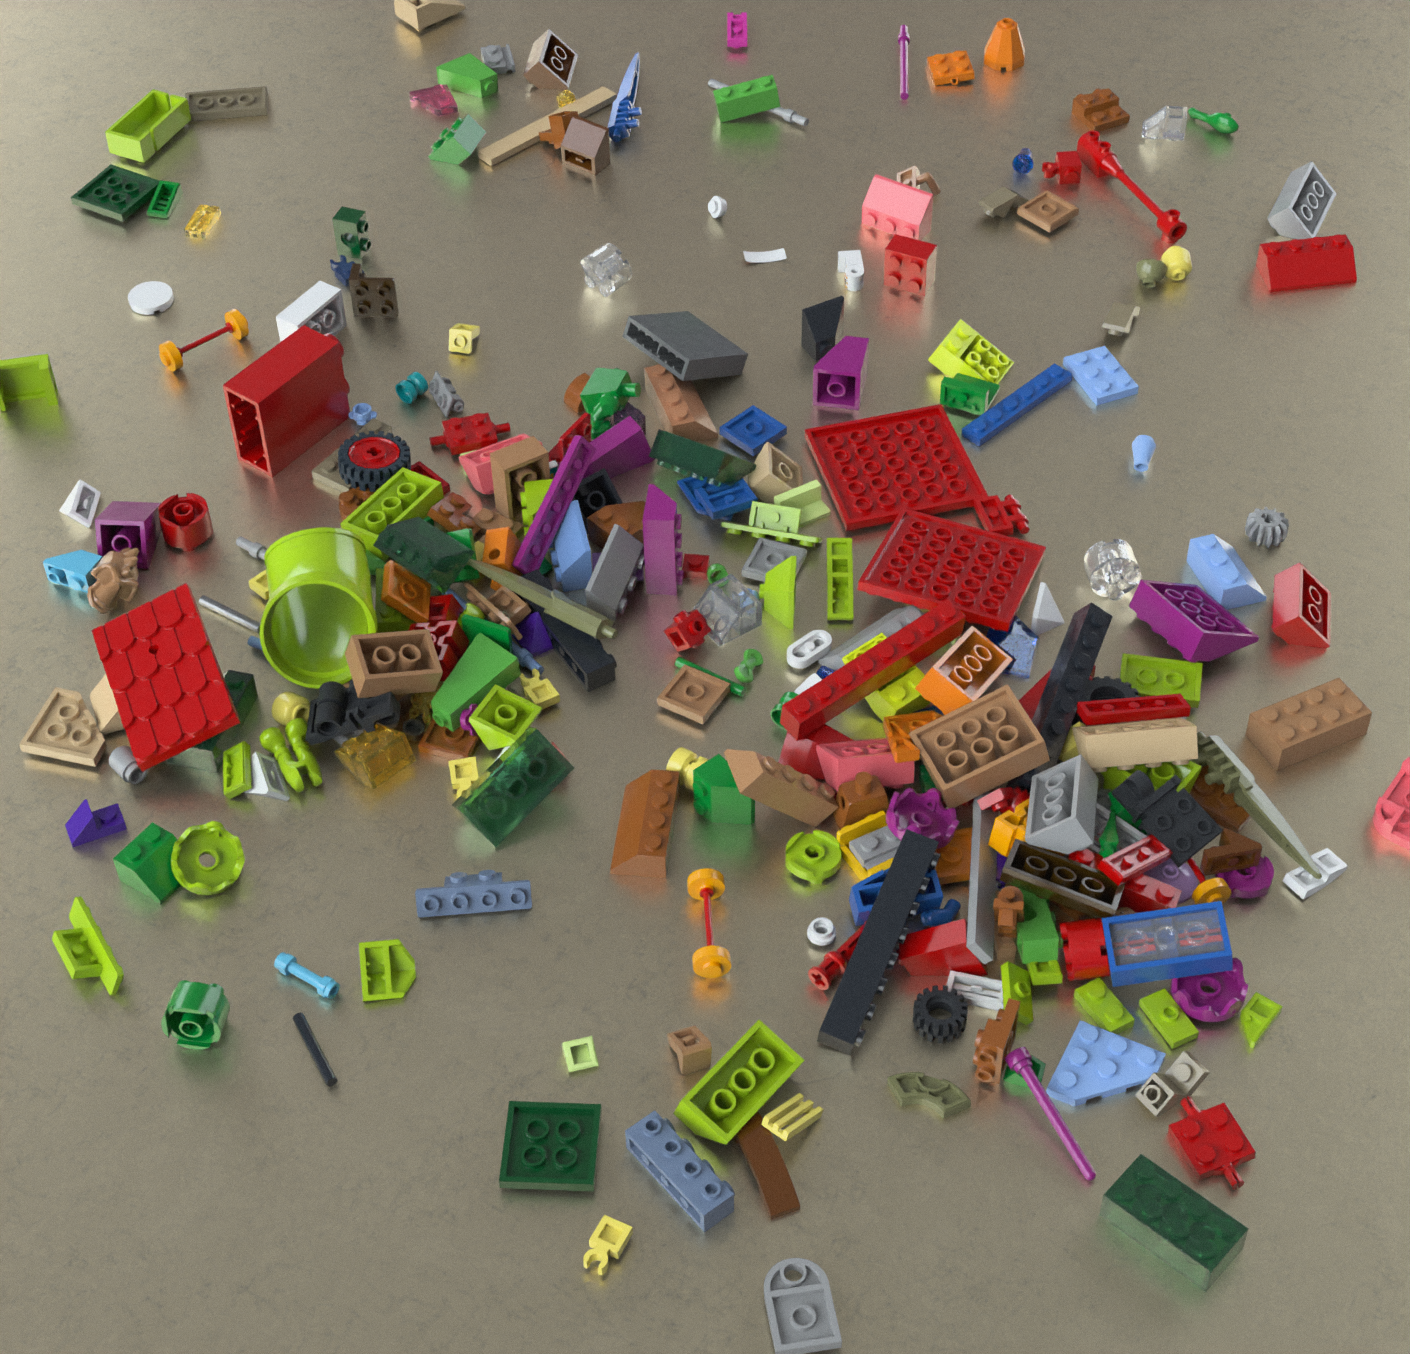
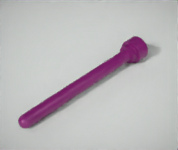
(1020, 1061)

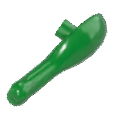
(1219, 121)

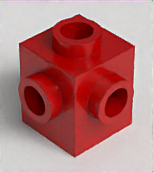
(687, 630)

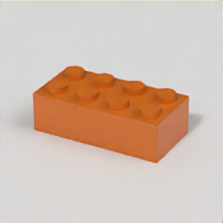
(963, 672)

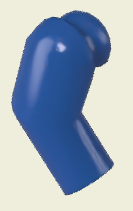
(936, 916)

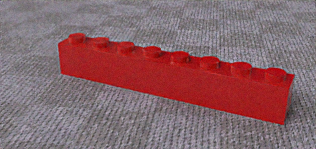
(872, 670)

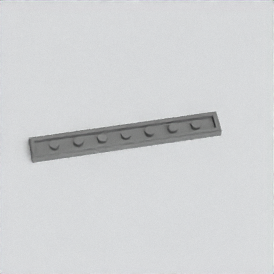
(982, 885)

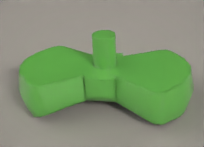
(752, 659)

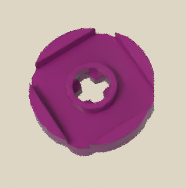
(1252, 885)

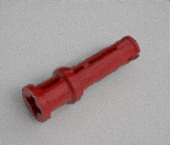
(834, 962)

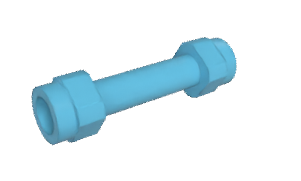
(288, 965)

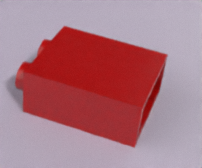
(287, 400)

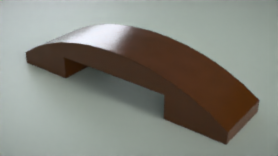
(768, 1168)

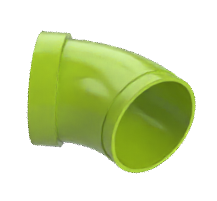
(315, 604)

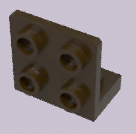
(372, 295)

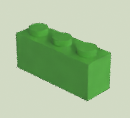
(746, 98)

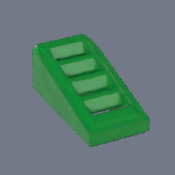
(165, 187)

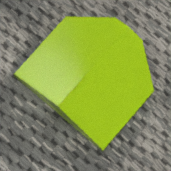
(385, 970)

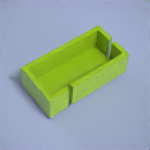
(148, 125)

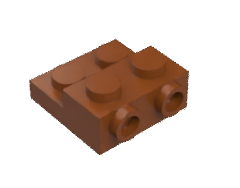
(1099, 110)
(996, 1043)

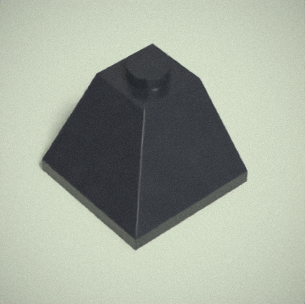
(822, 327)
(595, 493)

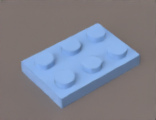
(1100, 375)

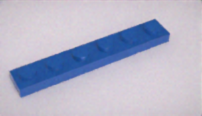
(1016, 405)

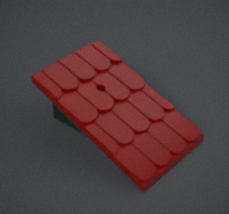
(165, 677)

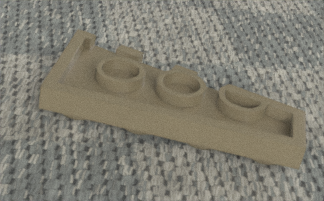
(328, 470)

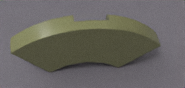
(928, 1091)

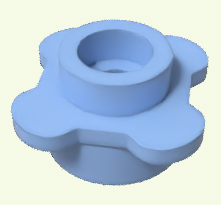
(362, 413)

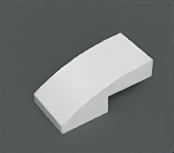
(1305, 884)

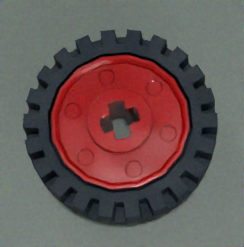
(372, 459)

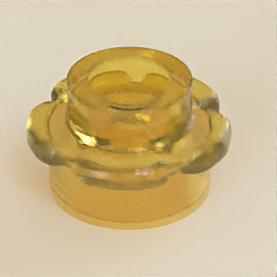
(565, 98)

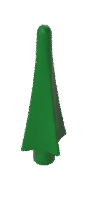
(1109, 837)

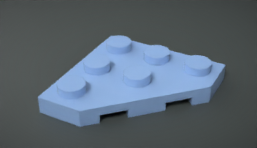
(1101, 1065)

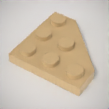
(65, 730)

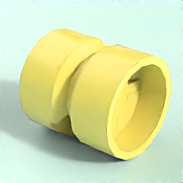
(685, 762)

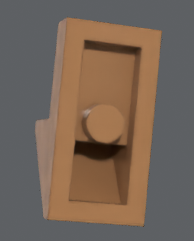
(691, 1048)

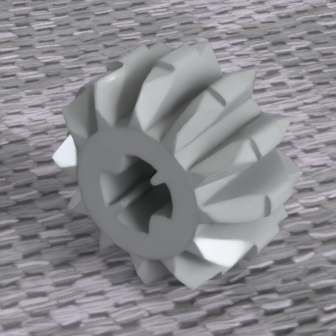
(1266, 527)

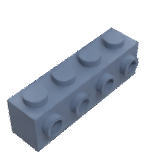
(680, 1170)

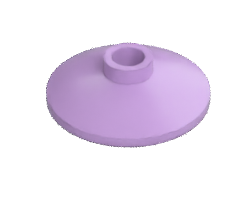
(1180, 878)

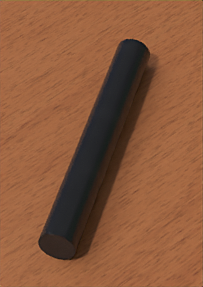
(315, 1049)

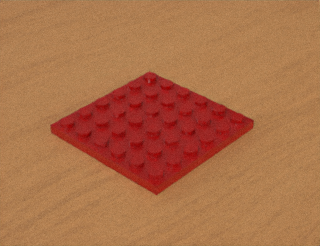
(894, 464)
(939, 560)

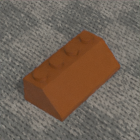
(647, 825)

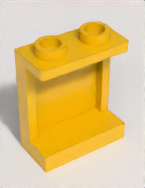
(856, 830)

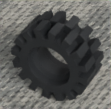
(940, 1027)

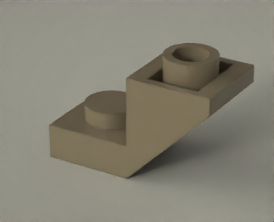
(1001, 201)
(1120, 318)
(1167, 1090)

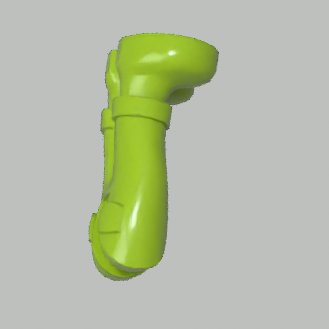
(295, 732)

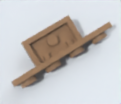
(501, 607)

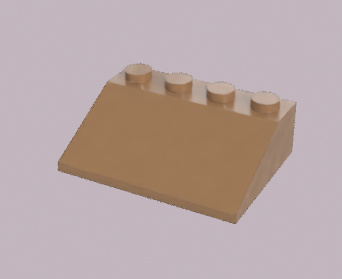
(979, 746)

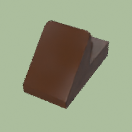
(1232, 854)

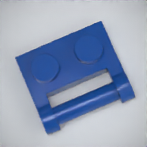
(725, 499)

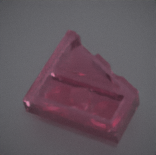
(436, 99)

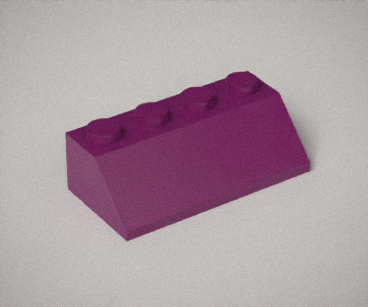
(662, 543)

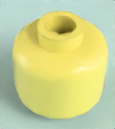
(1177, 262)
(289, 707)

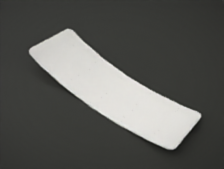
(767, 256)

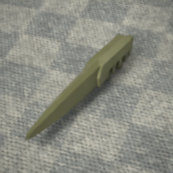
(554, 602)
(1229, 770)

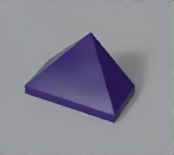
(533, 635)

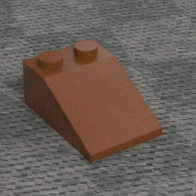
(626, 515)

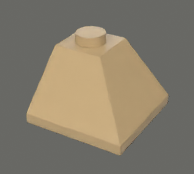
(774, 474)

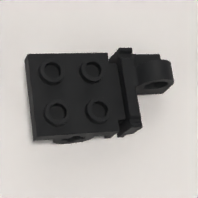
(341, 711)
(1168, 815)

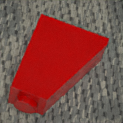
(939, 951)

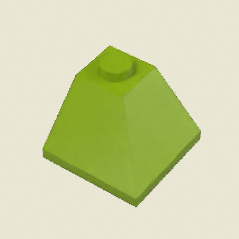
(780, 591)

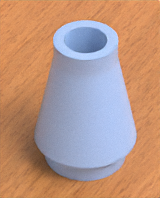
(1143, 450)

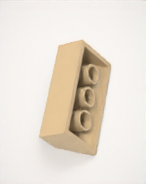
(1137, 743)

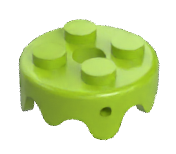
(211, 840)

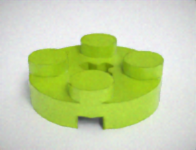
(813, 868)

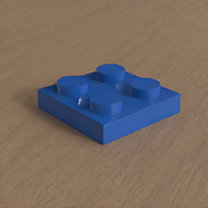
(752, 430)

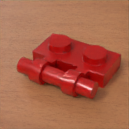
(994, 515)

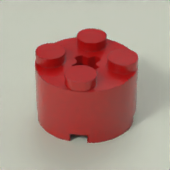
(185, 521)
(1084, 949)

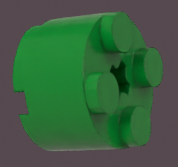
(196, 1014)

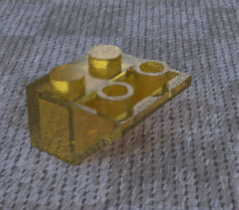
(376, 755)

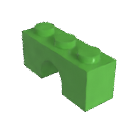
(1037, 934)

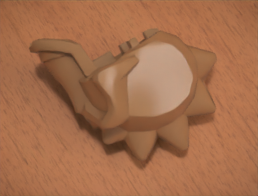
(115, 579)

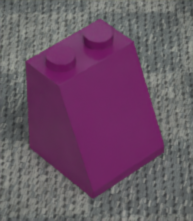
(842, 374)
(129, 525)

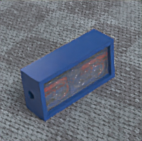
(1167, 944)

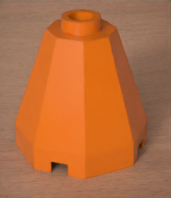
(1005, 47)

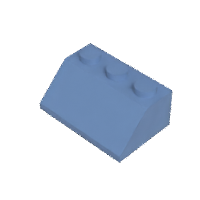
(571, 551)

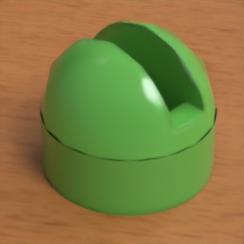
(720, 572)

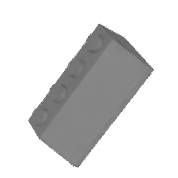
(1302, 203)
(887, 625)
(1063, 807)

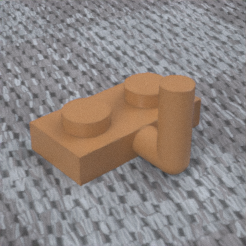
(913, 178)

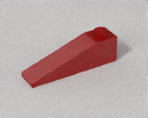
(803, 755)

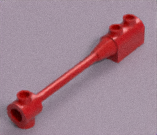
(1103, 161)

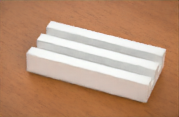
(976, 994)

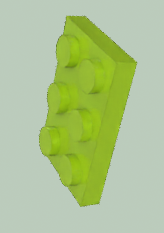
(1162, 677)

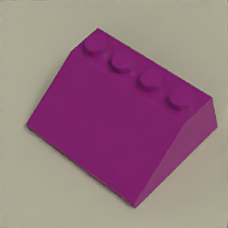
(1190, 620)

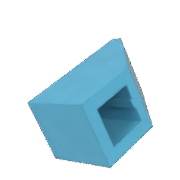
(72, 569)

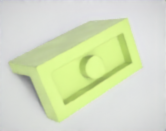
(806, 498)

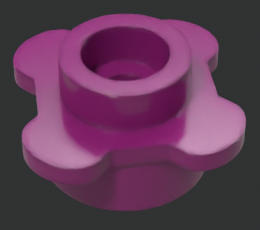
(464, 719)

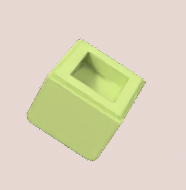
(580, 1054)

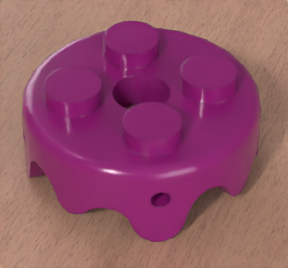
(917, 814)
(1215, 1006)

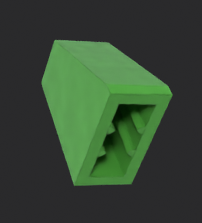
(468, 76)

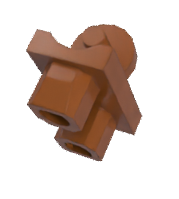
(1009, 910)

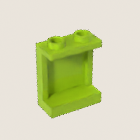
(27, 379)

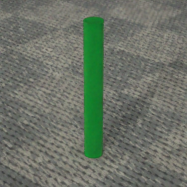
(734, 687)

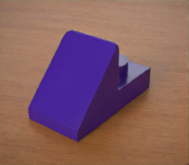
(89, 826)

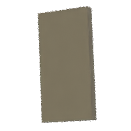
(228, 103)

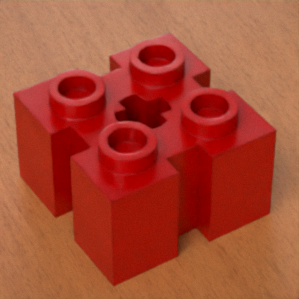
(448, 641)

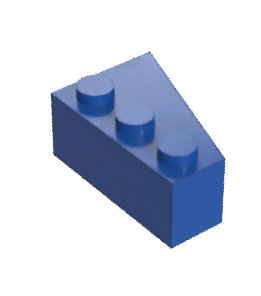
(866, 891)

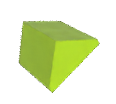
(503, 717)

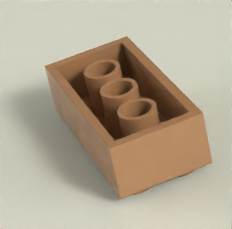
(1308, 724)

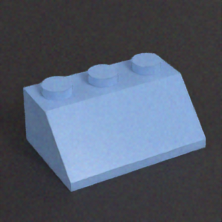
(1223, 572)

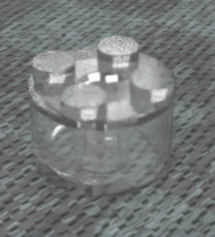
(606, 269)
(1112, 568)

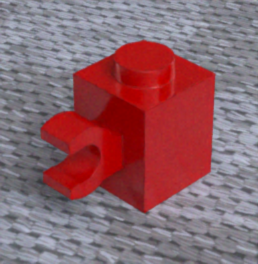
(1066, 168)

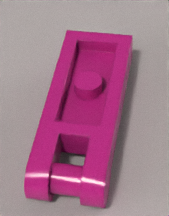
(737, 30)

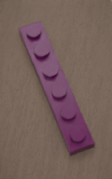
(554, 505)

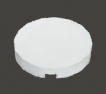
(150, 297)

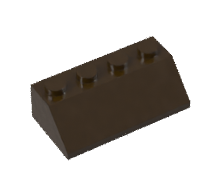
(1061, 880)

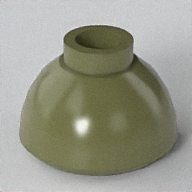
(1151, 271)

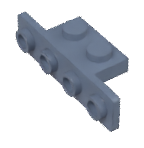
(473, 895)

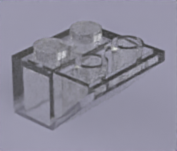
(729, 609)

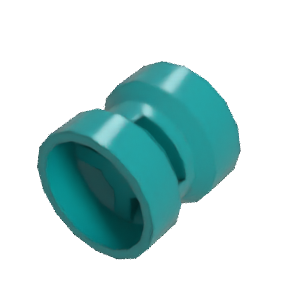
(410, 388)

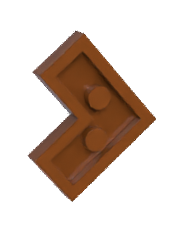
(451, 514)

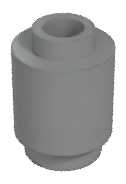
(125, 765)

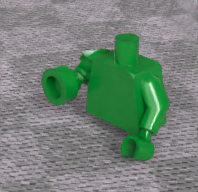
(605, 395)

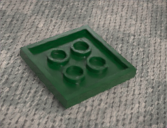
(116, 192)
(550, 1146)

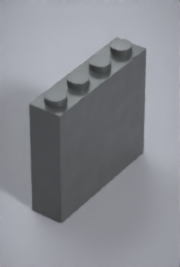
(685, 345)

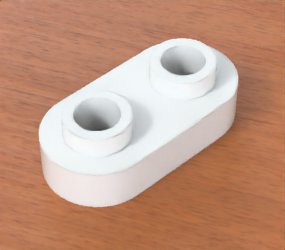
(809, 649)

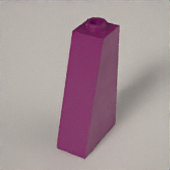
(620, 449)

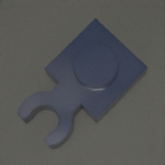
(342, 269)

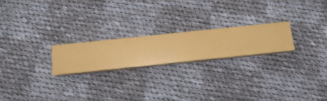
(530, 134)

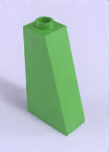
(472, 679)

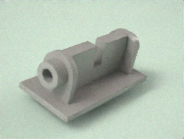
(445, 394)

